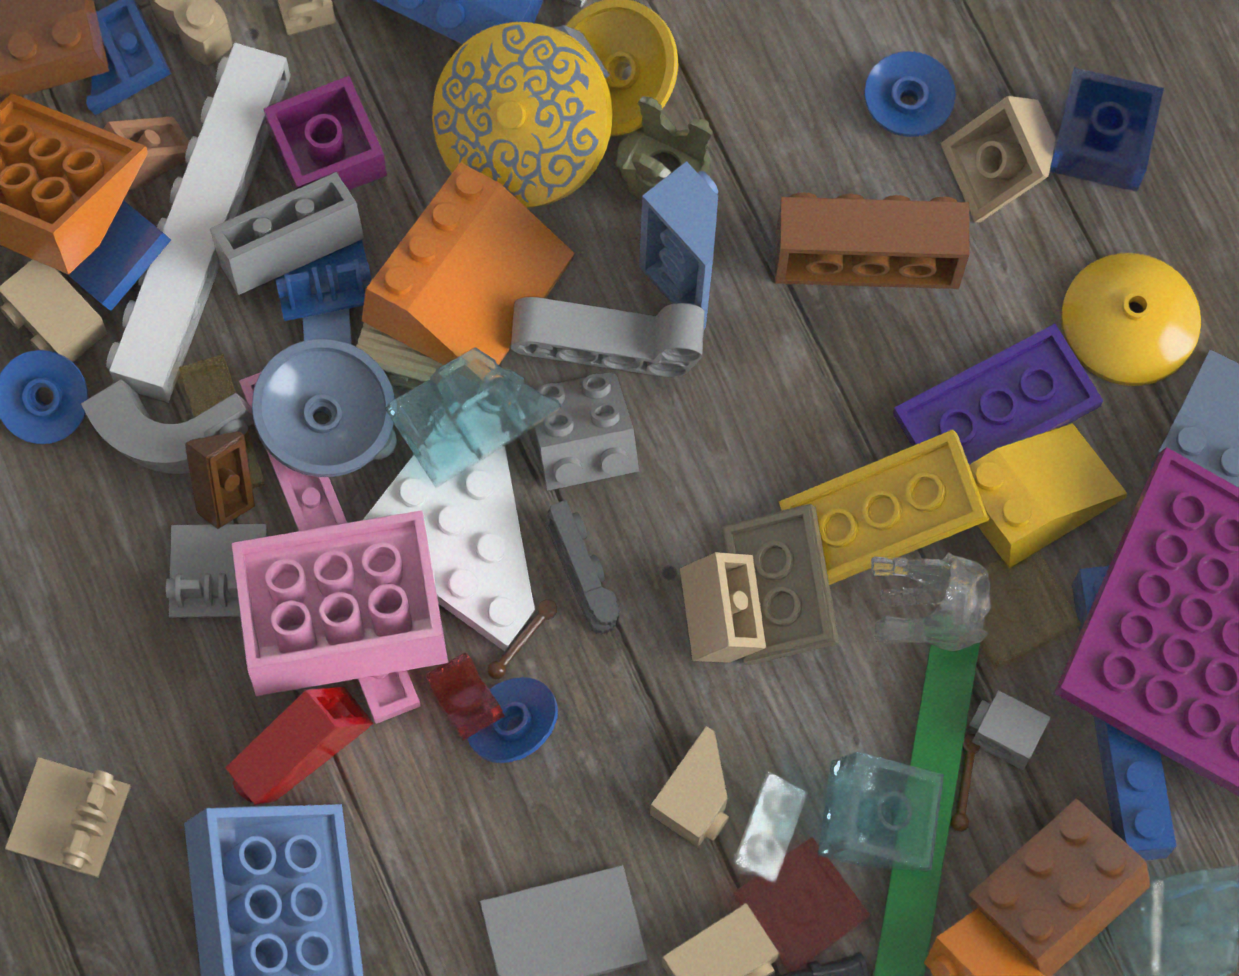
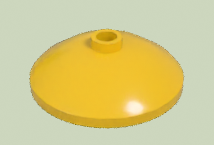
(632, 36)
(1126, 344)

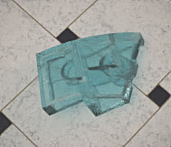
(466, 414)
(1181, 926)

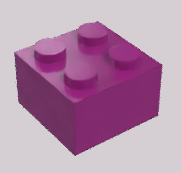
(325, 135)

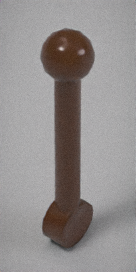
(546, 610)
(959, 821)

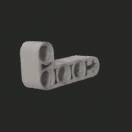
(609, 337)

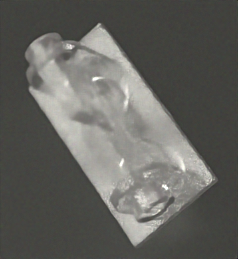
(769, 828)

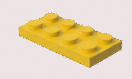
(894, 505)

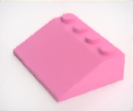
(338, 603)

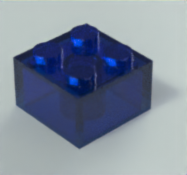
(1106, 129)

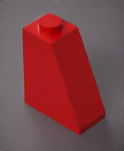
(297, 743)

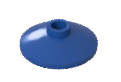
(914, 76)
(20, 402)
(527, 721)

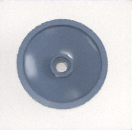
(330, 380)

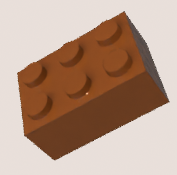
(1062, 888)

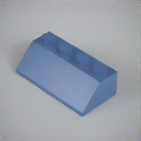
(680, 236)

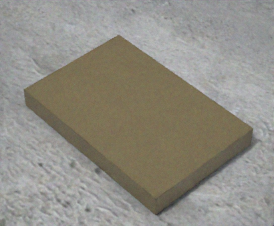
(789, 580)

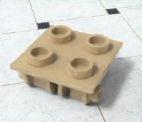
(68, 817)

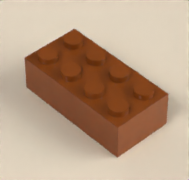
(872, 241)

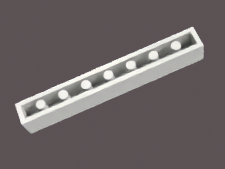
(208, 194)

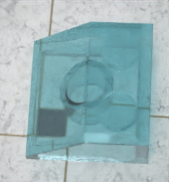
(880, 813)

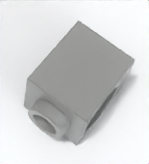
(1008, 729)

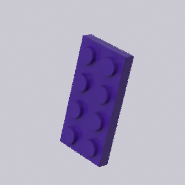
(1005, 397)

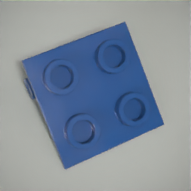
(326, 284)

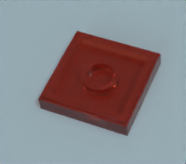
(804, 907)

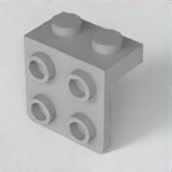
(588, 434)

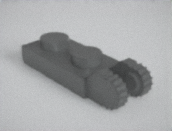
(581, 569)

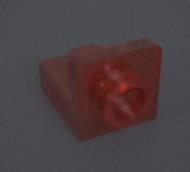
(464, 696)

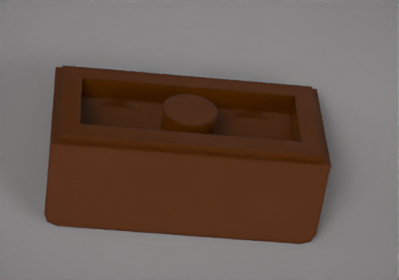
(220, 477)

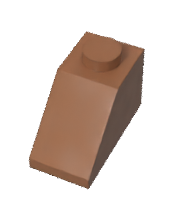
(163, 141)

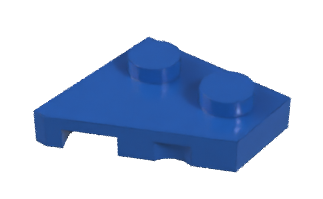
(130, 54)

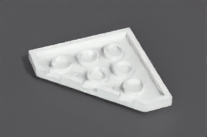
(471, 543)

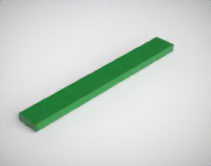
(935, 748)

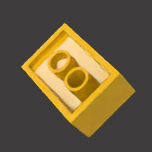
(1041, 491)

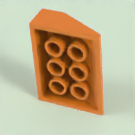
(59, 182)
(463, 270)

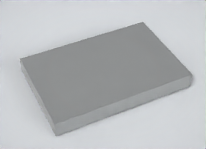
(566, 927)

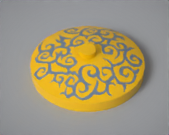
(524, 111)

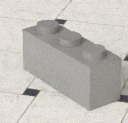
(287, 233)

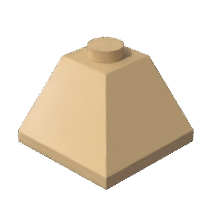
(1000, 154)

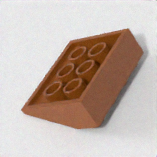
(48, 44)

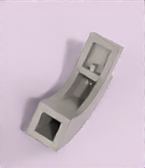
(126, 426)

